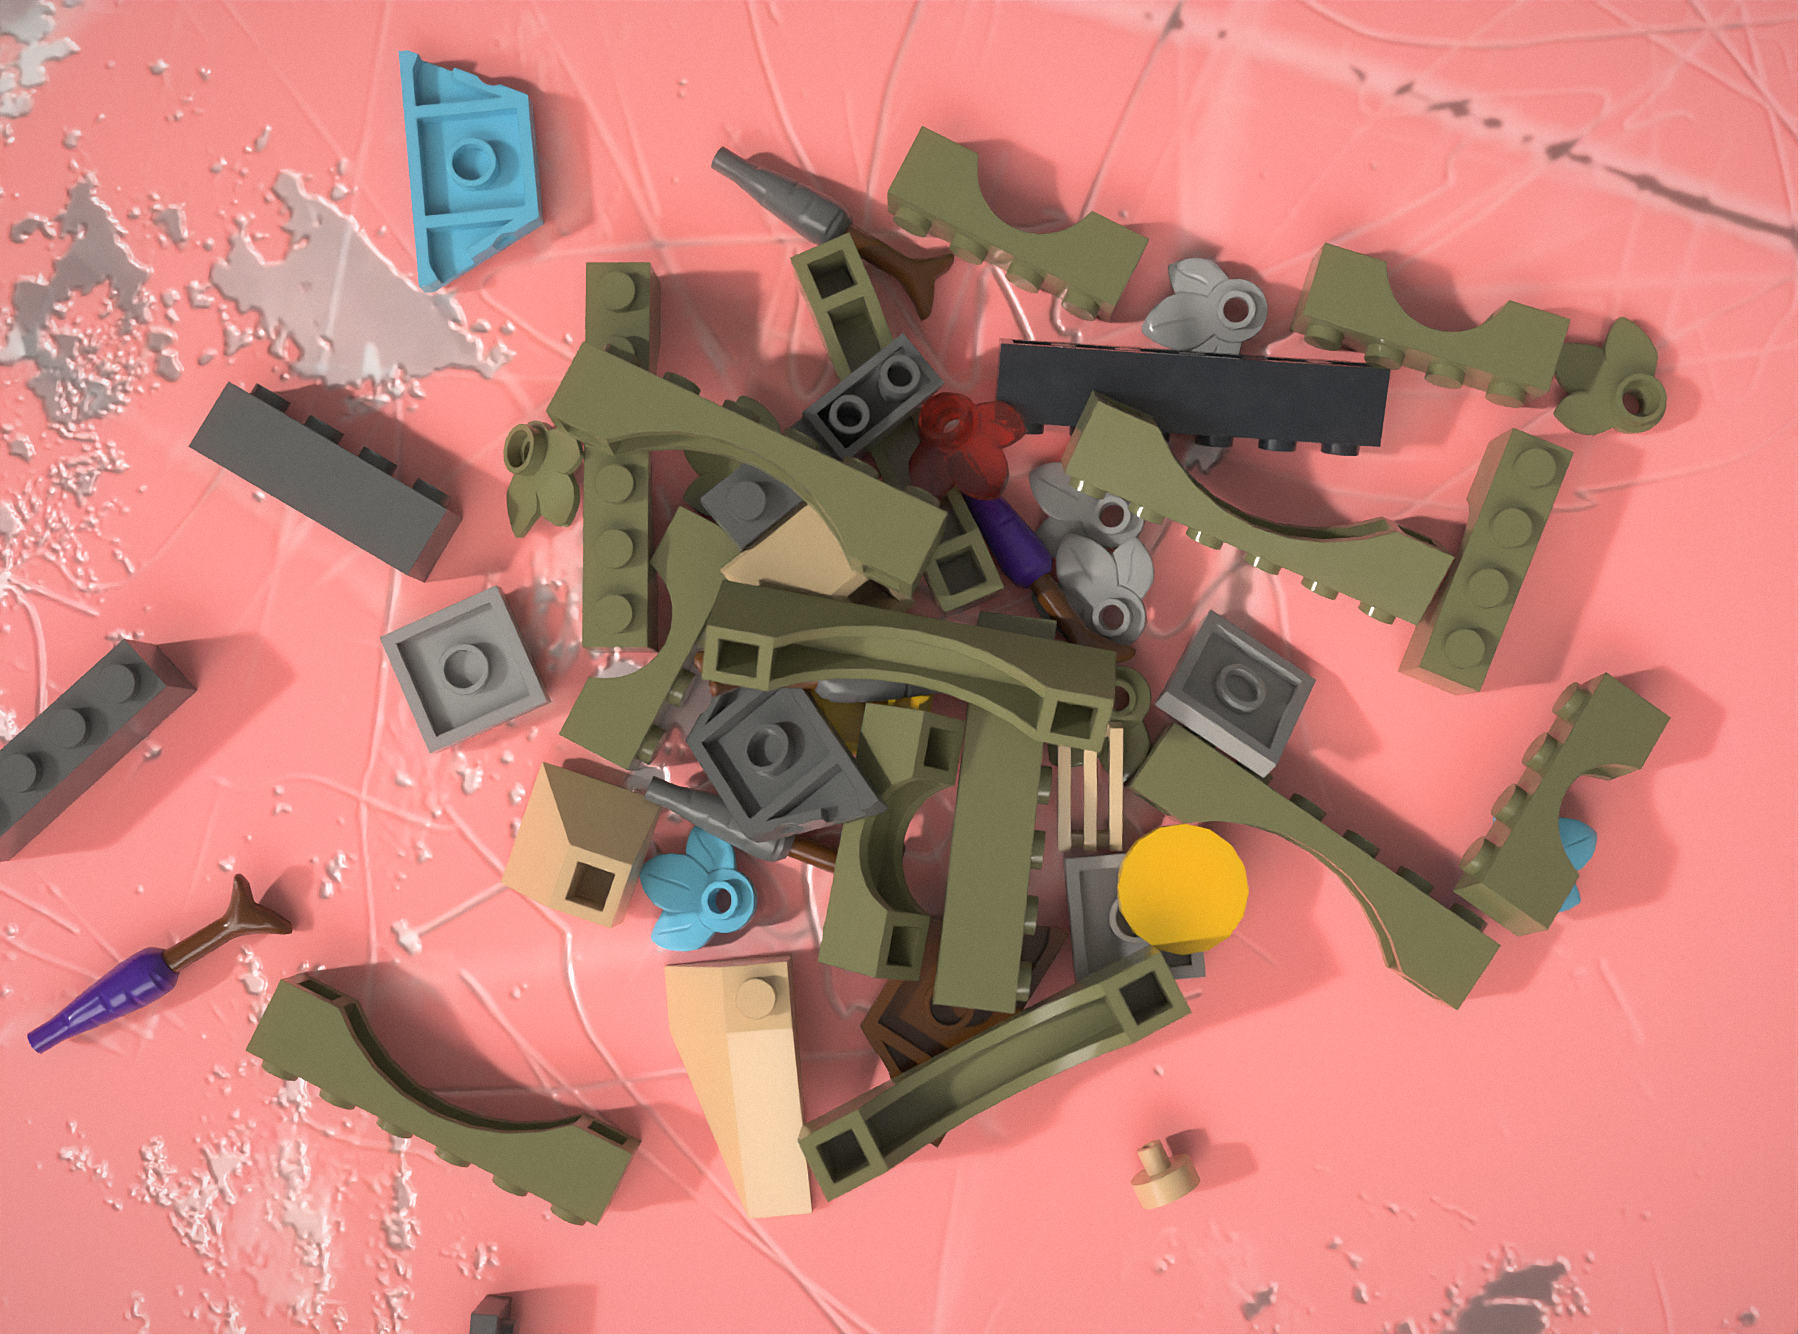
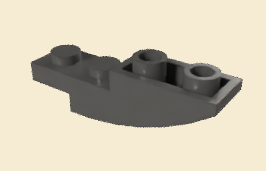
(843, 422)

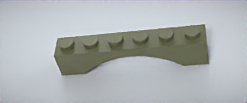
(852, 332)
(632, 411)
(618, 492)
(1370, 560)
(789, 638)
(1418, 937)
(328, 1042)
(936, 1096)

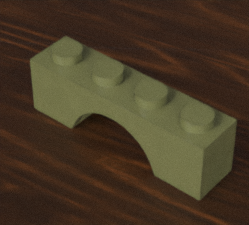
(1080, 265)
(1353, 307)
(1504, 525)
(624, 713)
(1520, 866)
(871, 914)

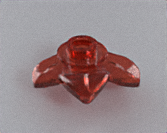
(970, 453)

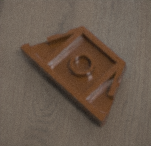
(911, 1030)

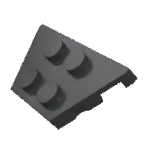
(780, 764)

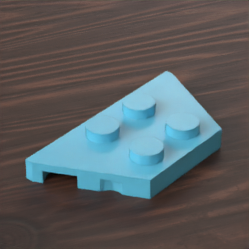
(467, 167)

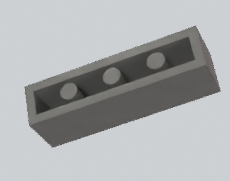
(325, 481)
(84, 737)

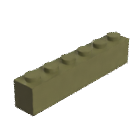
(993, 854)

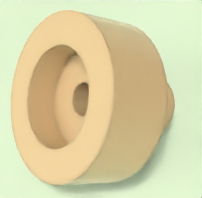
(1164, 1177)

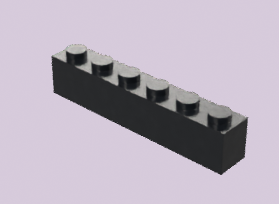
(1200, 393)

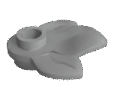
(1195, 314)
(1077, 512)
(1097, 579)

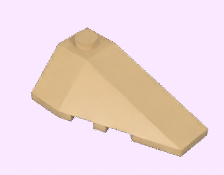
(744, 1062)

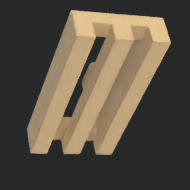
(1090, 837)

